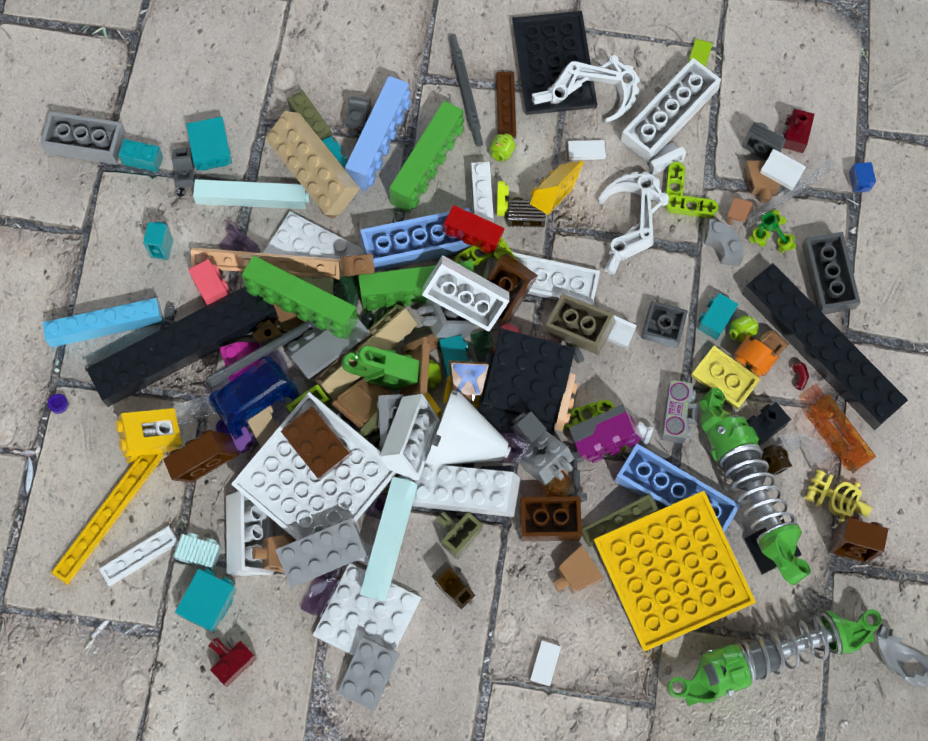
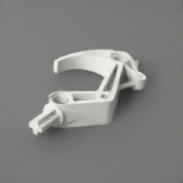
(575, 70)
(635, 240)

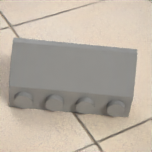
(321, 348)

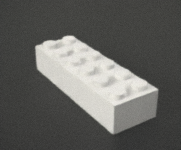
(670, 110)
(467, 490)

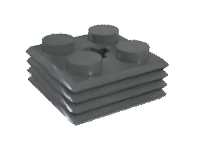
(762, 140)
(674, 320)

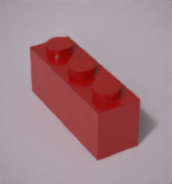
(473, 229)

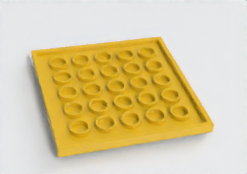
(674, 571)

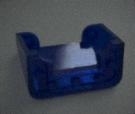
(251, 394)

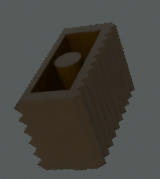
(524, 214)

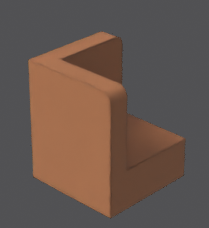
(739, 210)

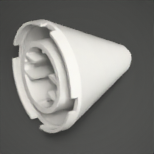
(465, 436)

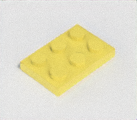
(726, 374)

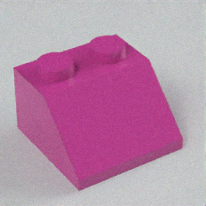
(236, 351)

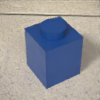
(862, 177)

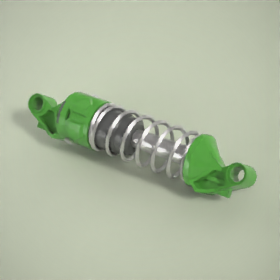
(737, 450)
(738, 666)

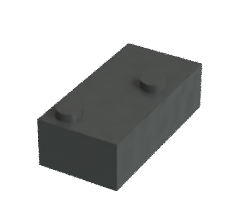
(831, 273)

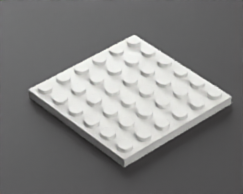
(292, 494)

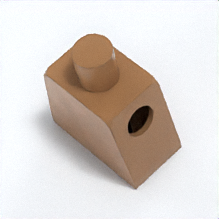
(759, 183)
(268, 551)
(577, 572)

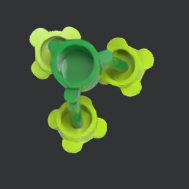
(772, 222)

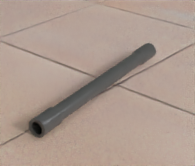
(222, 374)

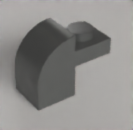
(358, 112)
(183, 167)

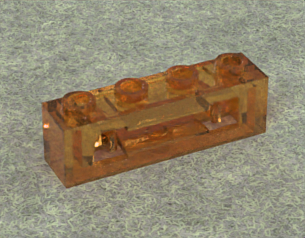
(820, 414)

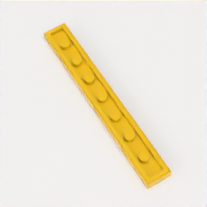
(106, 516)

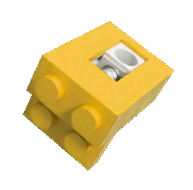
(136, 442)

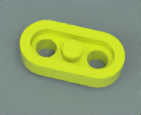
(502, 191)

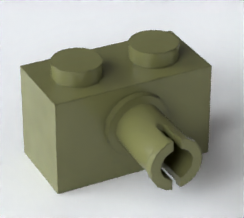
(459, 533)

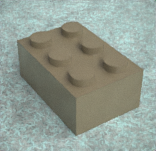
(580, 324)

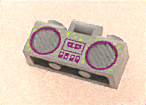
(675, 419)

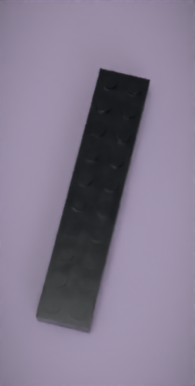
(179, 345)
(824, 346)

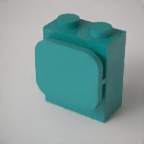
(209, 143)
(206, 600)

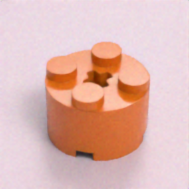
(755, 356)

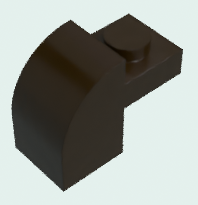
(453, 586)

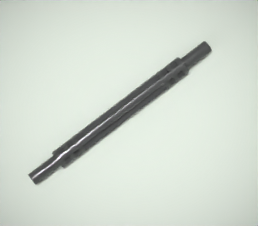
(466, 90)

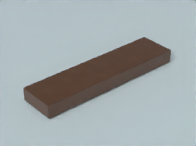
(506, 103)

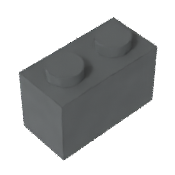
(527, 427)

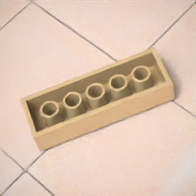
(312, 163)

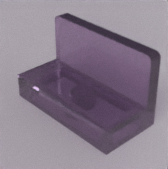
(238, 241)
(517, 450)
(319, 595)

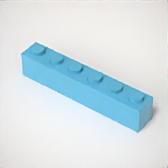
(102, 322)

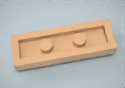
(567, 403)

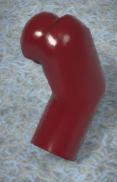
(803, 375)

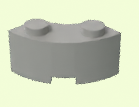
(725, 242)

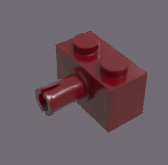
(798, 130)
(231, 662)

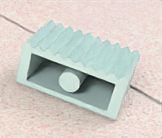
(197, 551)

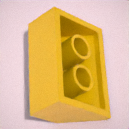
(556, 186)

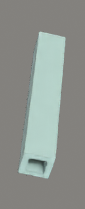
(250, 194)
(389, 538)

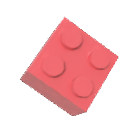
(209, 282)

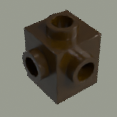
(263, 329)
(777, 459)

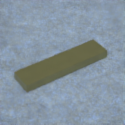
(619, 518)

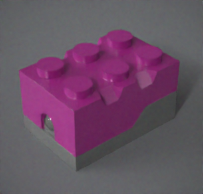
(606, 434)

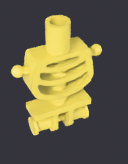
(856, 505)

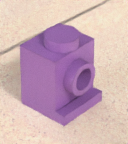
(244, 442)

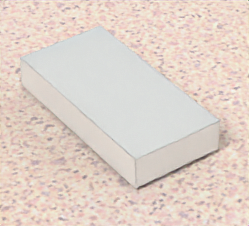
(586, 150)
(545, 663)

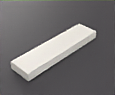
(138, 556)

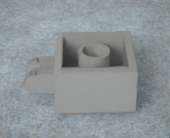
(443, 321)
(547, 458)

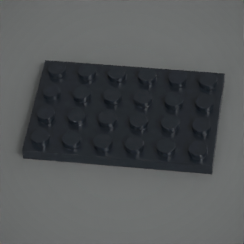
(543, 50)

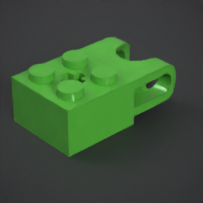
(383, 367)

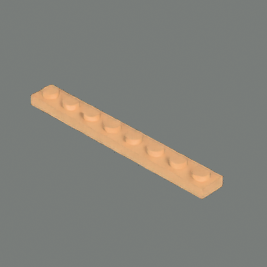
(295, 265)

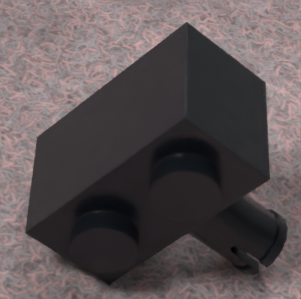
(769, 422)

